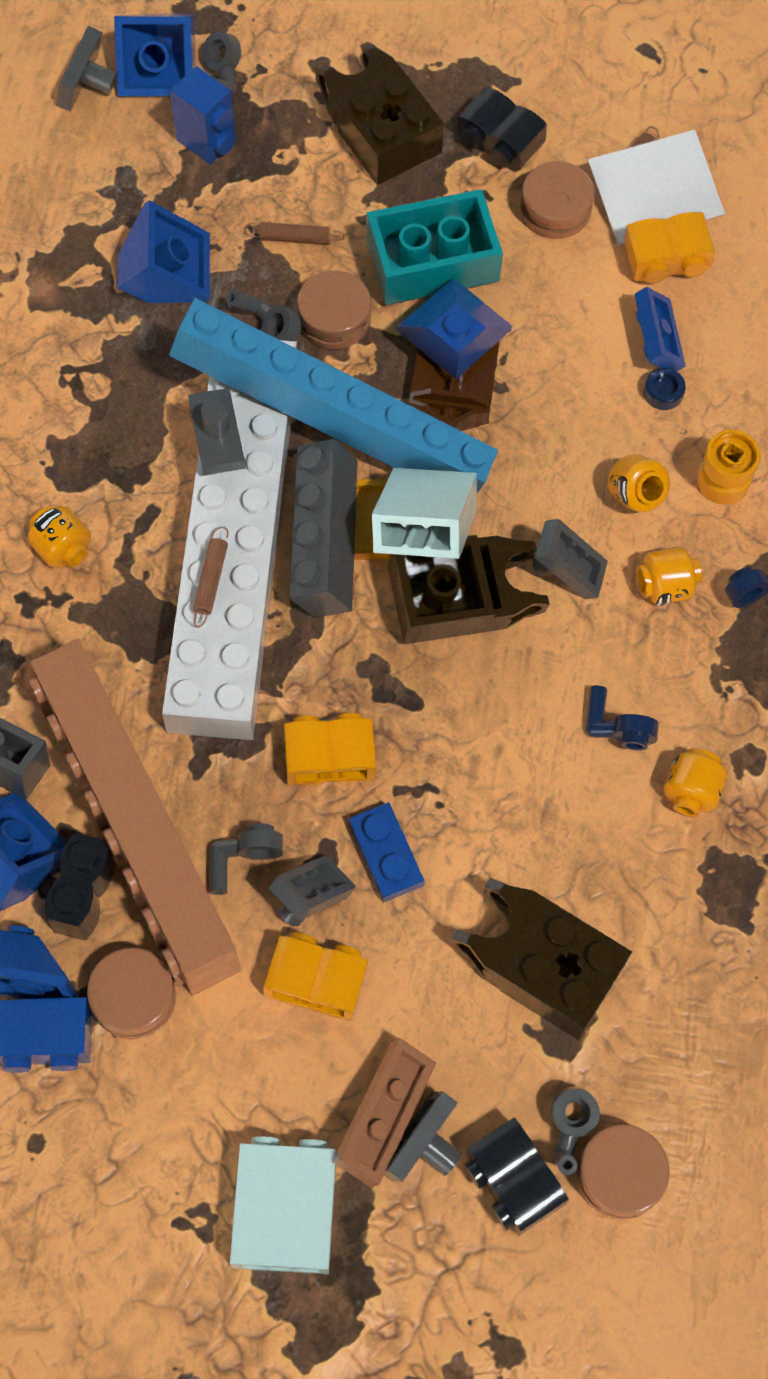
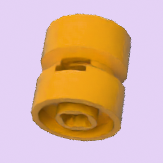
(728, 466)

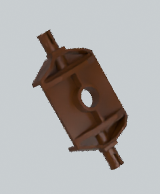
(459, 401)

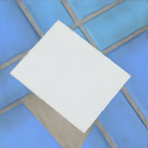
(655, 182)

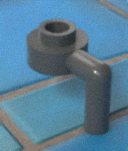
(223, 55)
(277, 321)
(256, 843)
(572, 1128)

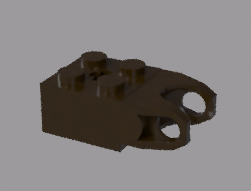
(381, 115)
(475, 588)
(530, 953)

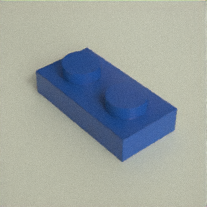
(659, 329)
(386, 852)

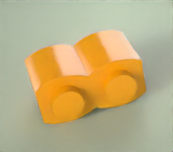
(669, 247)
(329, 750)
(316, 976)

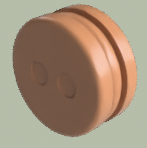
(557, 200)
(334, 309)
(131, 993)
(623, 1172)

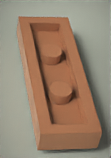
(384, 1113)

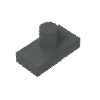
(84, 70)
(216, 431)
(570, 559)
(310, 889)
(423, 1141)

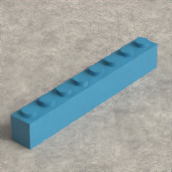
(324, 396)

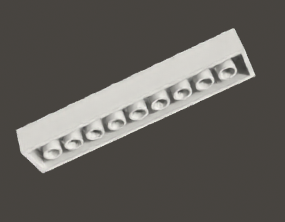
(219, 665)

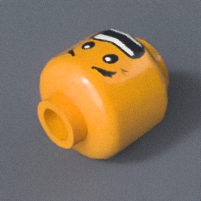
(639, 483)
(59, 537)
(668, 576)
(695, 782)

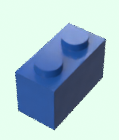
(203, 115)
(45, 1033)

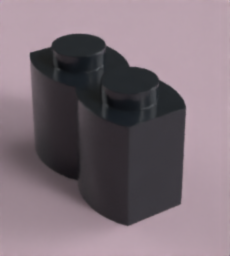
(501, 129)
(85, 876)
(515, 1178)

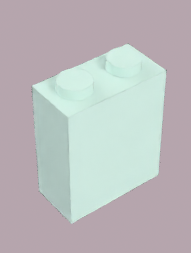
(425, 513)
(283, 1206)

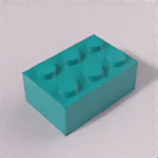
(430, 243)

